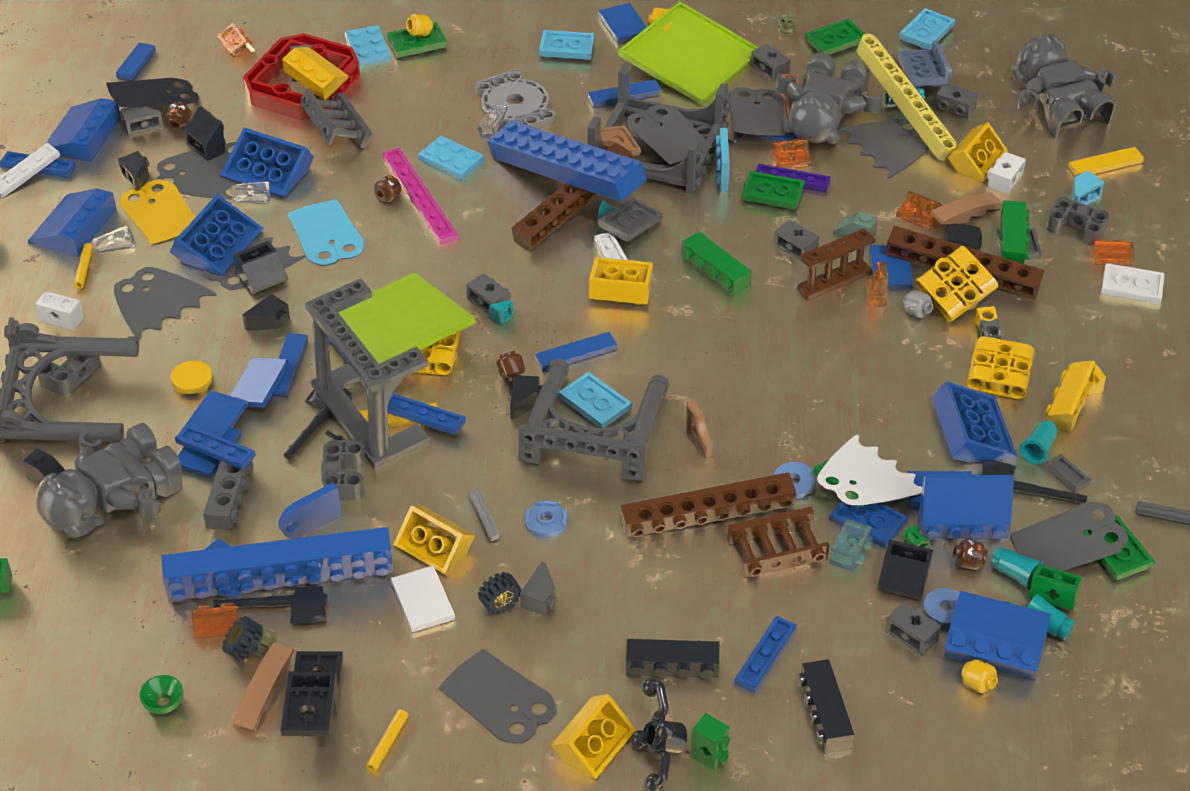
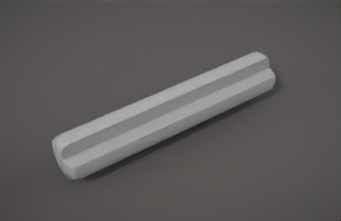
(484, 515)

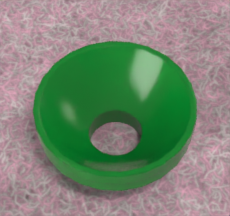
(161, 687)

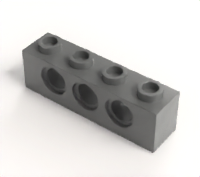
(226, 496)

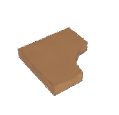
(621, 136)
(697, 430)

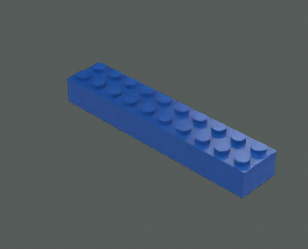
(567, 160)
(277, 564)

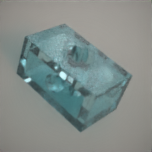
(851, 545)

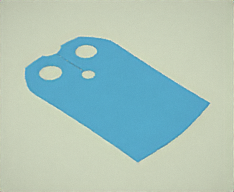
(322, 223)

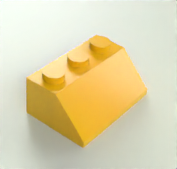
(313, 71)
(978, 152)
(620, 280)
(1071, 394)
(433, 539)
(594, 736)

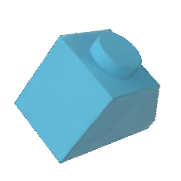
(1086, 188)

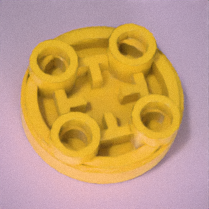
(192, 377)

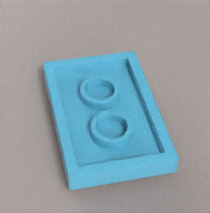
(926, 28)
(567, 44)
(368, 45)
(451, 157)
(722, 159)
(595, 400)

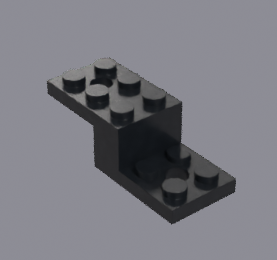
(312, 693)

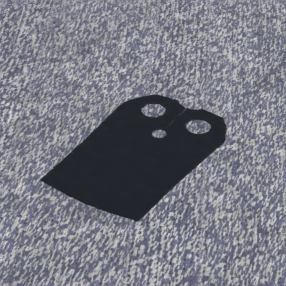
(150, 92)

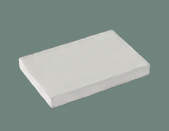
(1132, 283)
(422, 599)

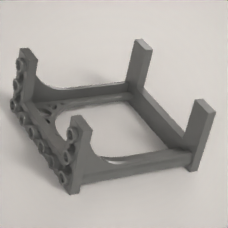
(708, 118)
(378, 379)

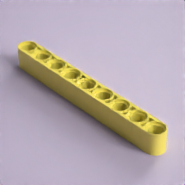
(906, 97)

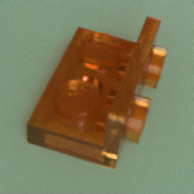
(235, 39)
(791, 153)
(917, 210)
(1113, 252)
(877, 287)
(214, 622)

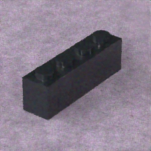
(672, 658)
(826, 706)

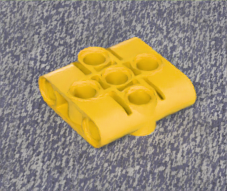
(974, 285)
(441, 355)
(1001, 367)

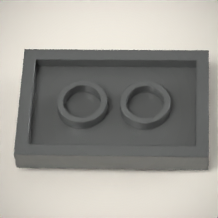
(630, 219)

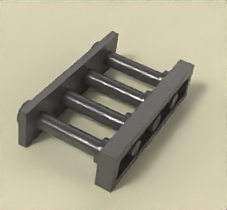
(344, 111)

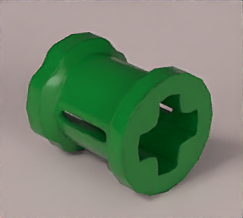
(914, 537)

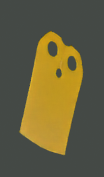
(161, 219)

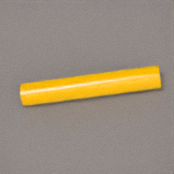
(83, 266)
(387, 740)

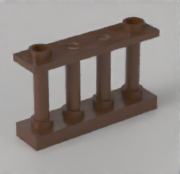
(844, 274)
(775, 525)

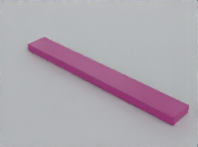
(420, 196)

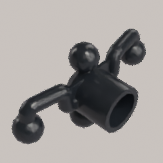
(659, 735)

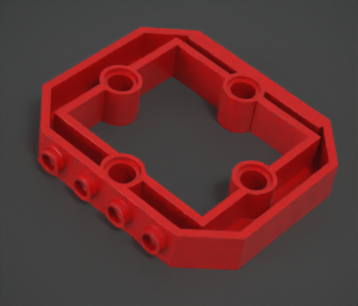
(280, 97)

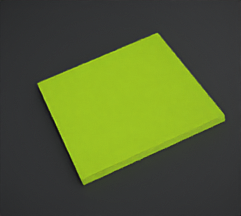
(691, 55)
(405, 317)

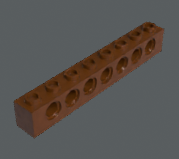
(555, 210)
(927, 250)
(708, 505)

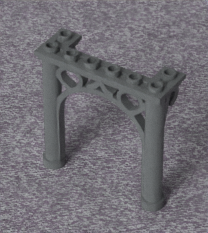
(28, 342)
(589, 440)

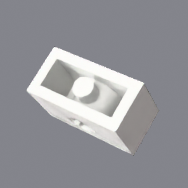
(1006, 172)
(59, 310)

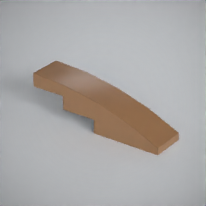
(964, 208)
(262, 687)

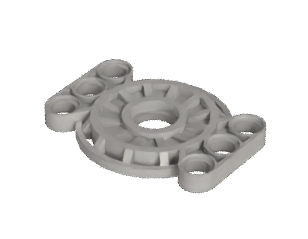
(522, 89)

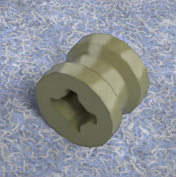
(786, 23)
(268, 638)

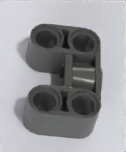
(1080, 216)
(69, 375)
(340, 456)

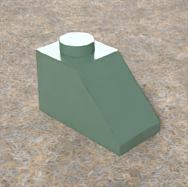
(855, 223)

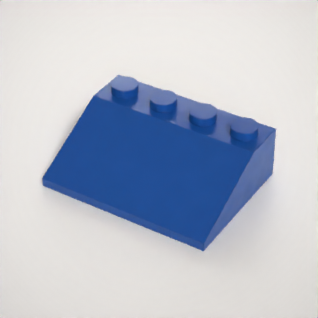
(85, 129)
(265, 159)
(75, 221)
(215, 237)
(972, 424)
(966, 506)
(998, 634)

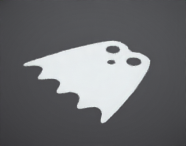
(875, 477)

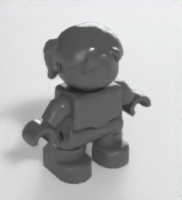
(1062, 85)
(825, 98)
(109, 480)

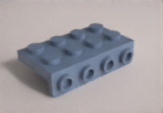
(925, 66)

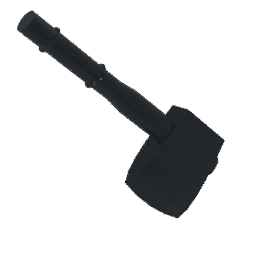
(965, 235)
(315, 401)
(992, 467)
(306, 603)

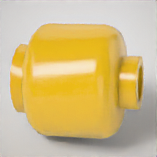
(419, 25)
(979, 676)

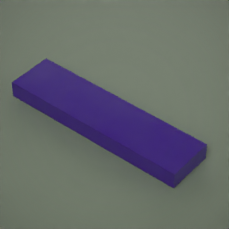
(812, 181)

